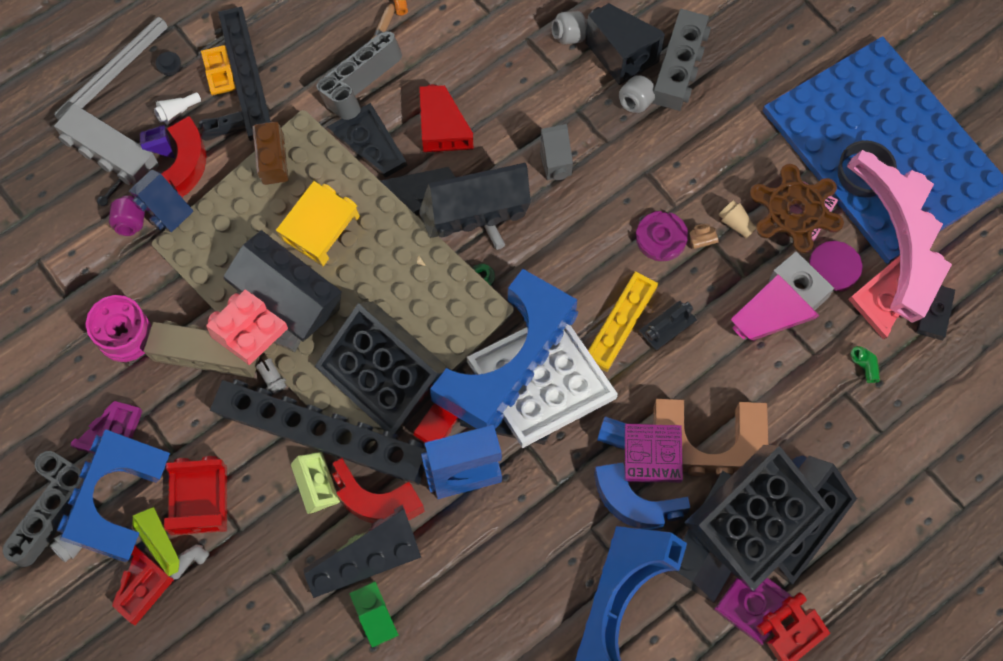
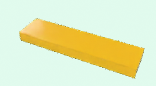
(622, 320)

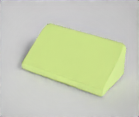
(314, 482)

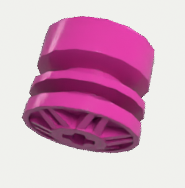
(117, 315)

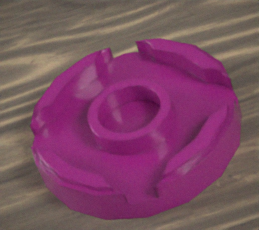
(661, 236)
(837, 264)

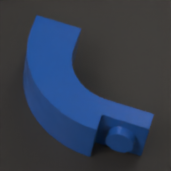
(631, 508)

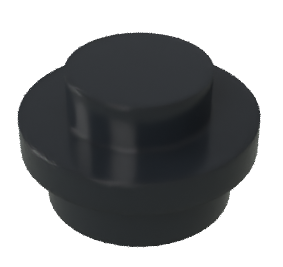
(168, 63)

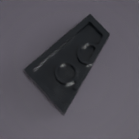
(370, 140)
(412, 187)

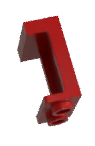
(197, 496)

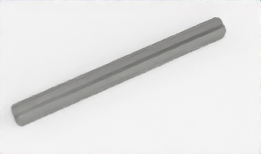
(114, 66)

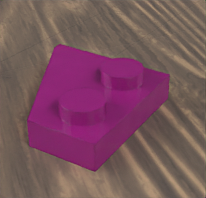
(116, 418)

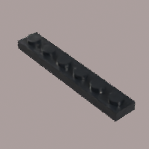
(244, 68)

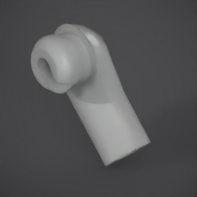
(194, 553)

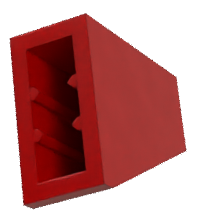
(442, 122)

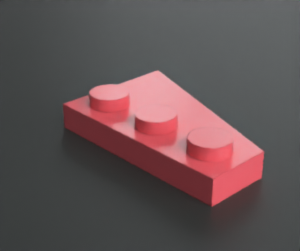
(876, 298)

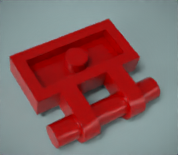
(797, 637)

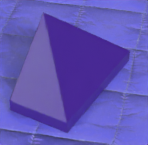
(157, 141)

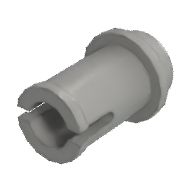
(271, 377)

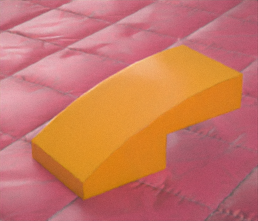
(218, 70)

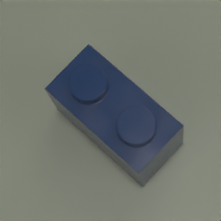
(160, 201)

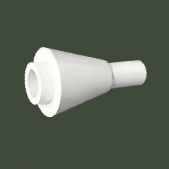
(170, 109)

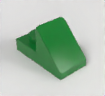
(373, 614)

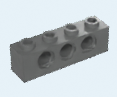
(688, 26)

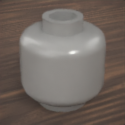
(569, 27)
(637, 94)

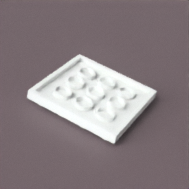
(560, 390)

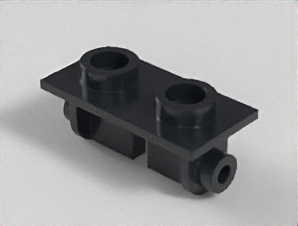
(668, 324)

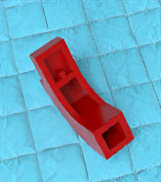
(190, 159)
(372, 506)

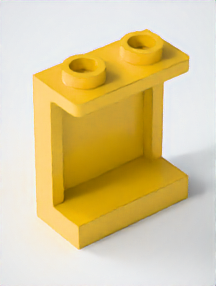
(317, 221)

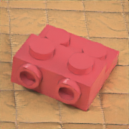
(245, 326)

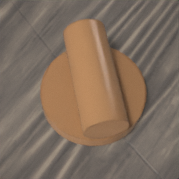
(703, 236)

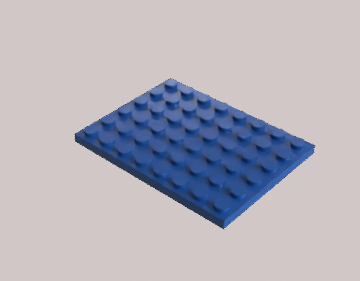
(885, 102)

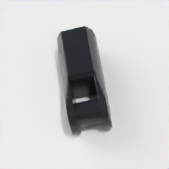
(227, 124)

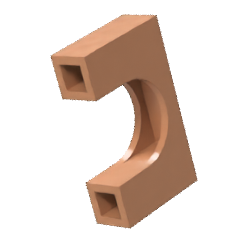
(750, 432)

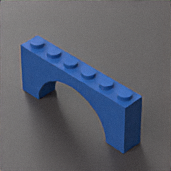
(485, 396)
(631, 561)

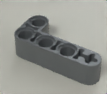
(356, 73)
(42, 511)

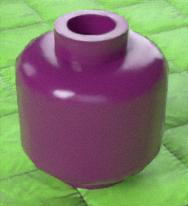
(125, 216)

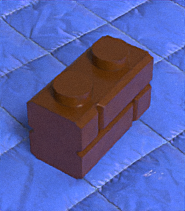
(270, 153)

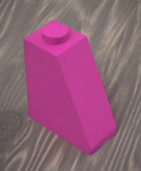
(772, 311)

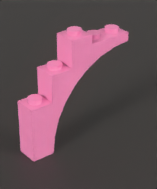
(916, 230)

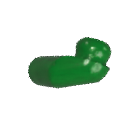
(867, 361)

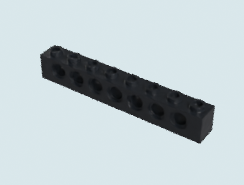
(229, 402)

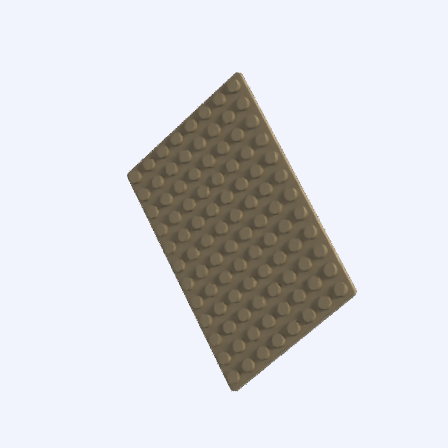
(370, 261)

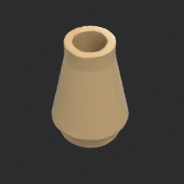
(737, 219)

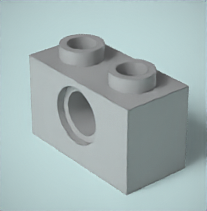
(798, 270)

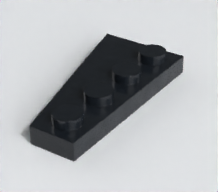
(365, 555)

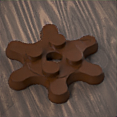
(796, 192)

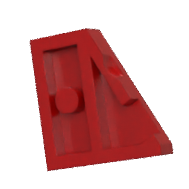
(140, 587)

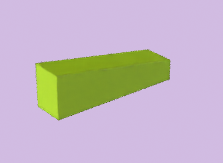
(156, 540)

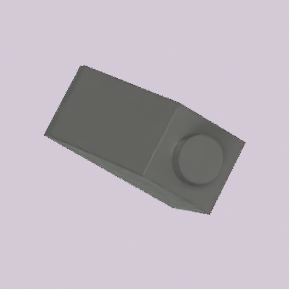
(556, 152)

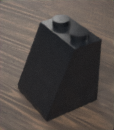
(623, 42)

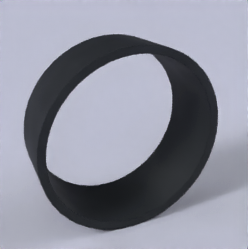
(875, 148)

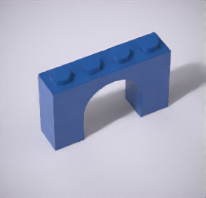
(463, 462)
(84, 524)

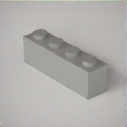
(105, 145)

